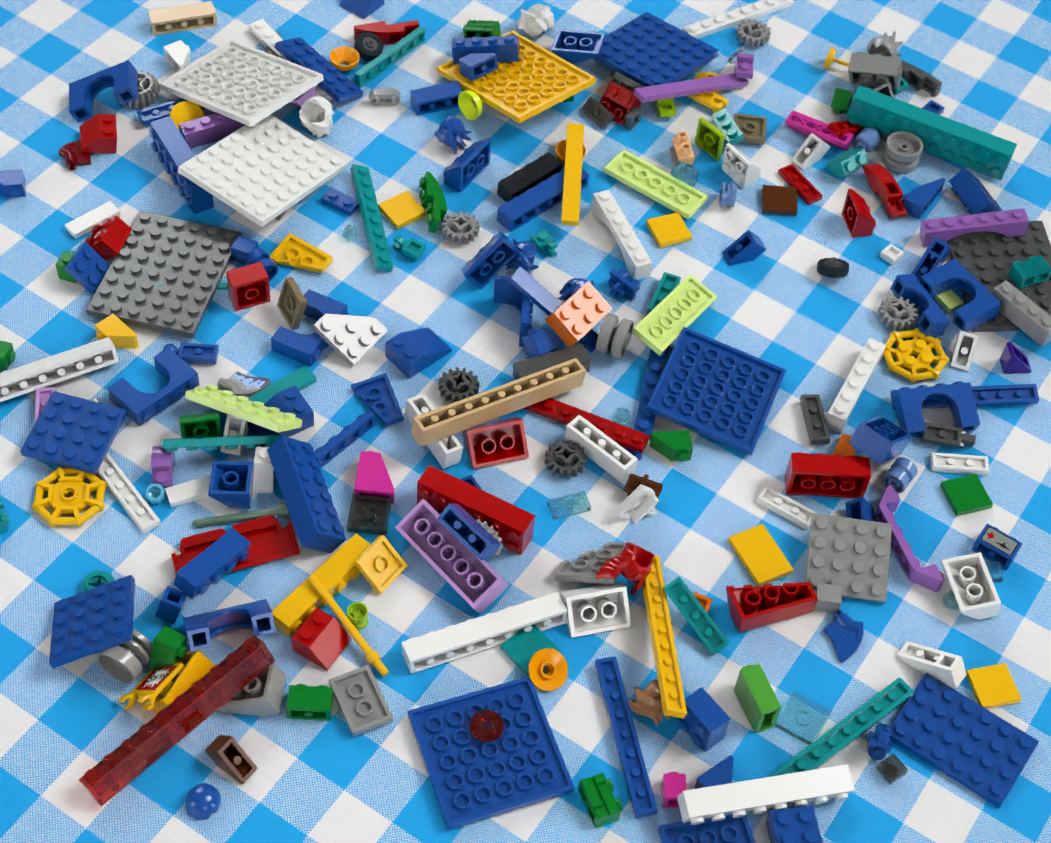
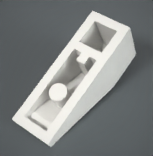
(939, 664)

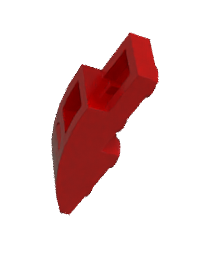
(388, 34)
(888, 189)

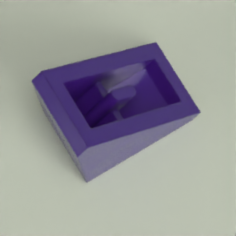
(1013, 360)

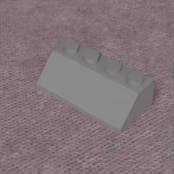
(1024, 312)

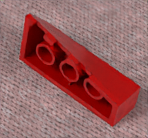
(769, 604)

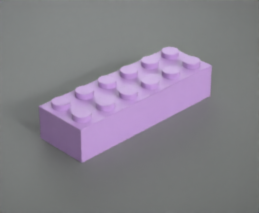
(468, 575)

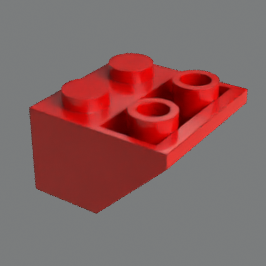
(619, 101)
(109, 237)

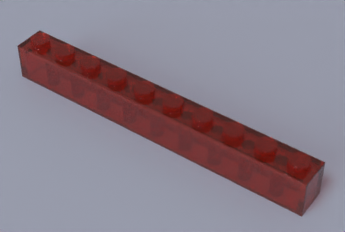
(176, 720)

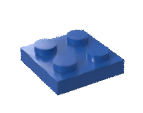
(87, 267)

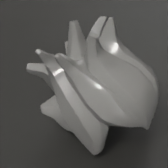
(884, 45)

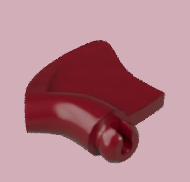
(73, 156)

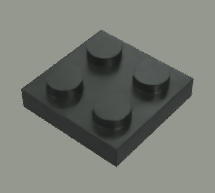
(621, 79)

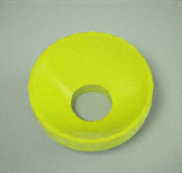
(470, 104)

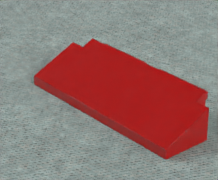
(267, 544)

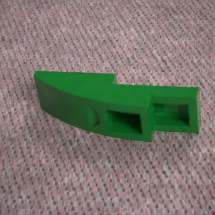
(433, 200)

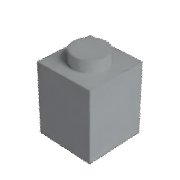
(828, 597)

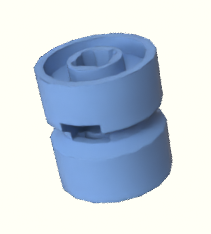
(900, 474)

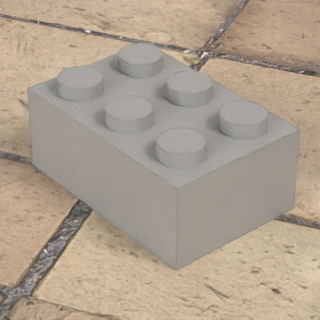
(875, 69)

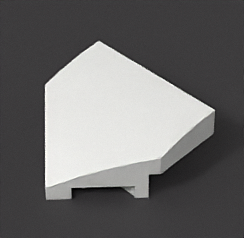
(638, 504)

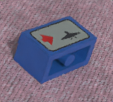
(997, 546)

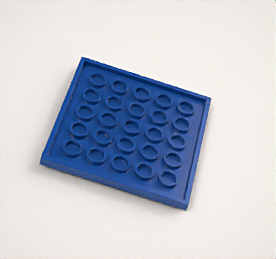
(654, 51)
(716, 390)
(493, 777)

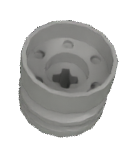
(127, 659)

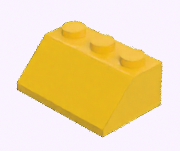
(195, 667)

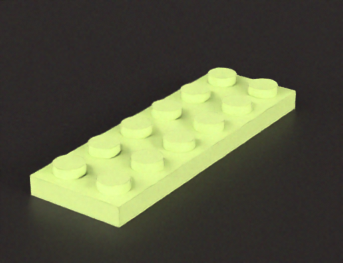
(655, 184)
(673, 313)
(243, 408)

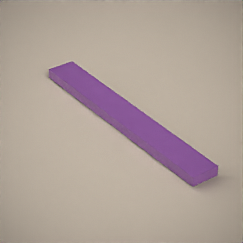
(689, 87)

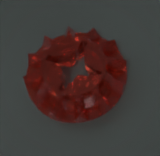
(486, 734)

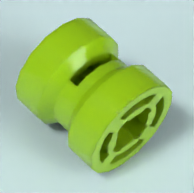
(358, 615)

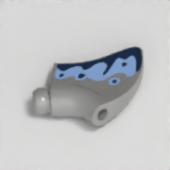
(243, 384)

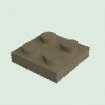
(752, 127)
(292, 303)

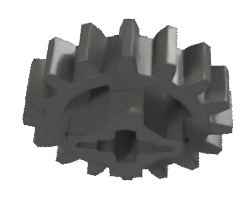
(458, 385)
(565, 459)

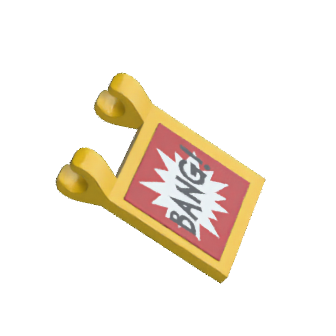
(151, 686)

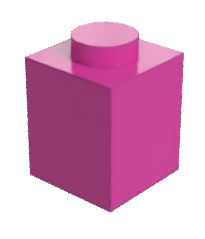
(671, 787)

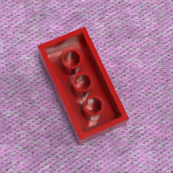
(827, 475)

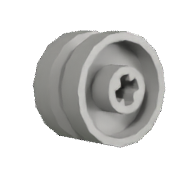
(902, 152)
(614, 336)

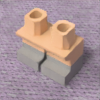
(681, 150)

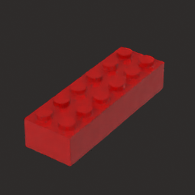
(511, 522)

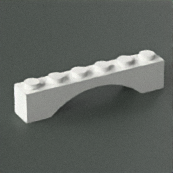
(634, 254)
(854, 385)

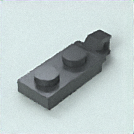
(947, 436)

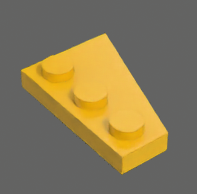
(301, 255)

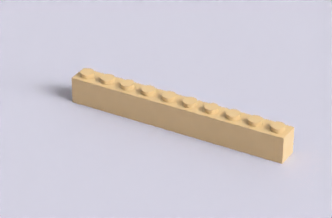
(497, 402)

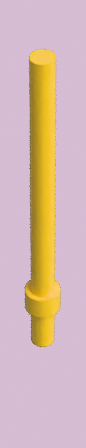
(372, 656)

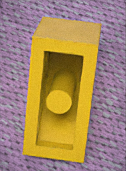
(117, 331)

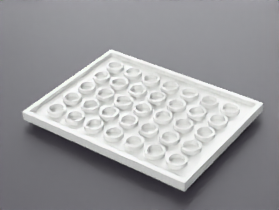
(241, 82)
(262, 169)

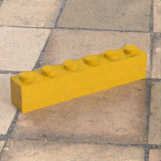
(333, 575)

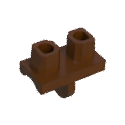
(635, 480)

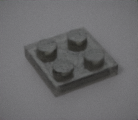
(369, 514)

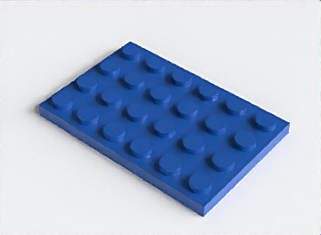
(962, 739)

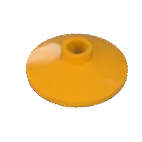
(556, 669)

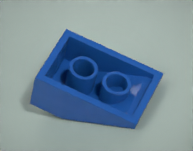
(577, 45)
(415, 350)
(287, 401)

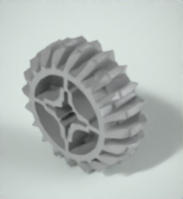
(147, 91)

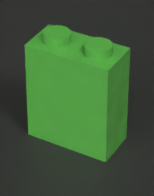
(757, 698)

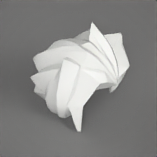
(536, 20)
(317, 116)

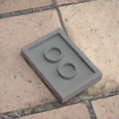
(360, 700)

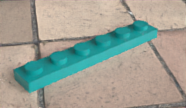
(390, 57)
(212, 443)

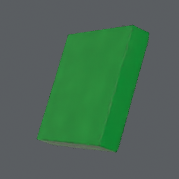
(966, 494)

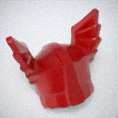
(632, 563)

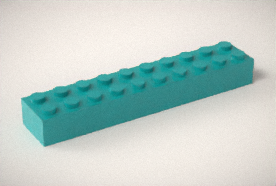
(939, 134)

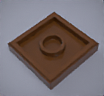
(779, 200)

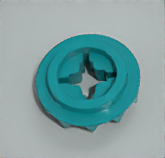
(94, 579)

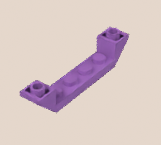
(926, 576)

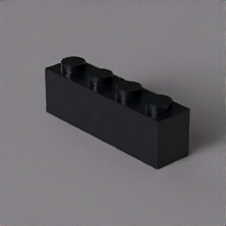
(528, 176)

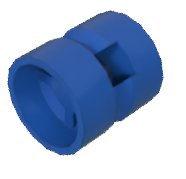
(261, 255)

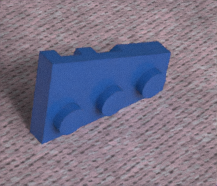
(380, 398)

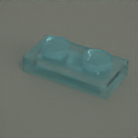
(569, 505)

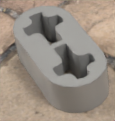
(384, 97)

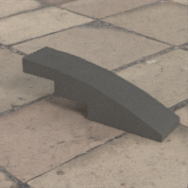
(920, 79)

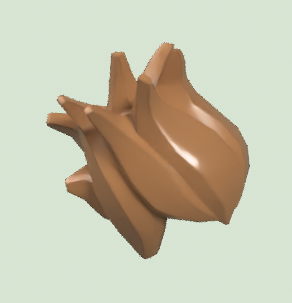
(648, 702)

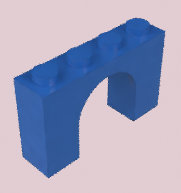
(83, 91)
(955, 276)
(307, 347)
(955, 396)
(144, 406)
(253, 616)

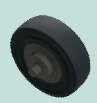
(368, 45)
(833, 267)

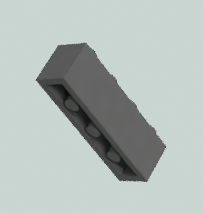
(539, 363)

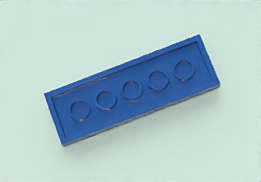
(334, 82)

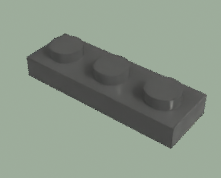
(815, 419)

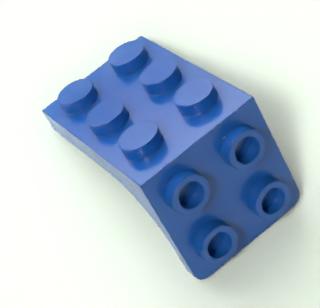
(508, 294)

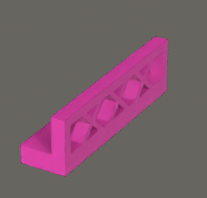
(810, 125)

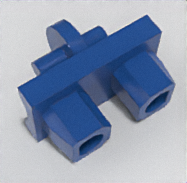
(622, 286)
(879, 741)

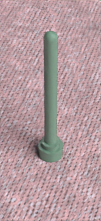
(280, 510)

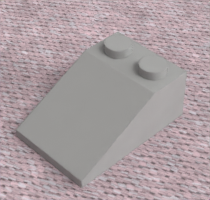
(259, 696)

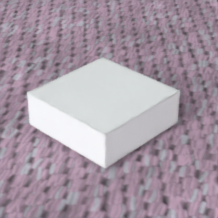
(891, 254)

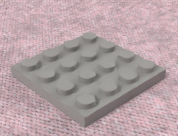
(850, 556)

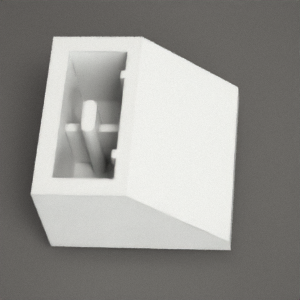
(740, 167)

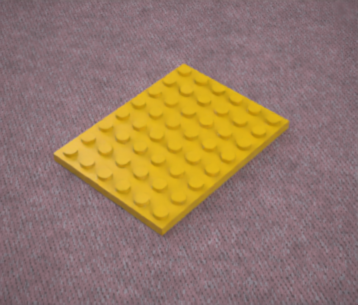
(527, 85)

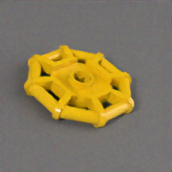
(920, 349)
(70, 481)

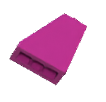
(373, 477)

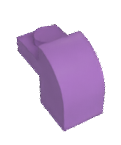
(744, 65)
(162, 466)

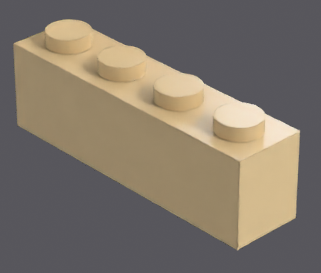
(182, 18)

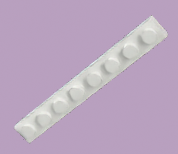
(736, 16)
(269, 38)

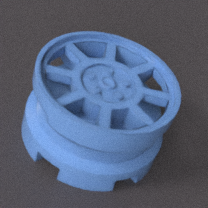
(727, 194)

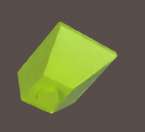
(709, 138)

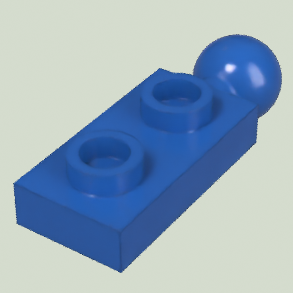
(196, 352)

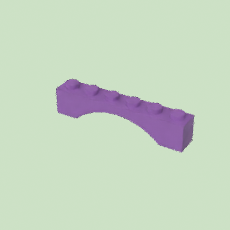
(1007, 222)

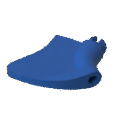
(845, 635)

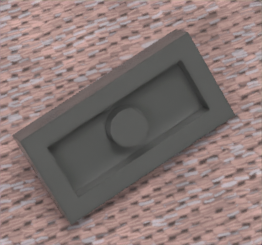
(597, 112)

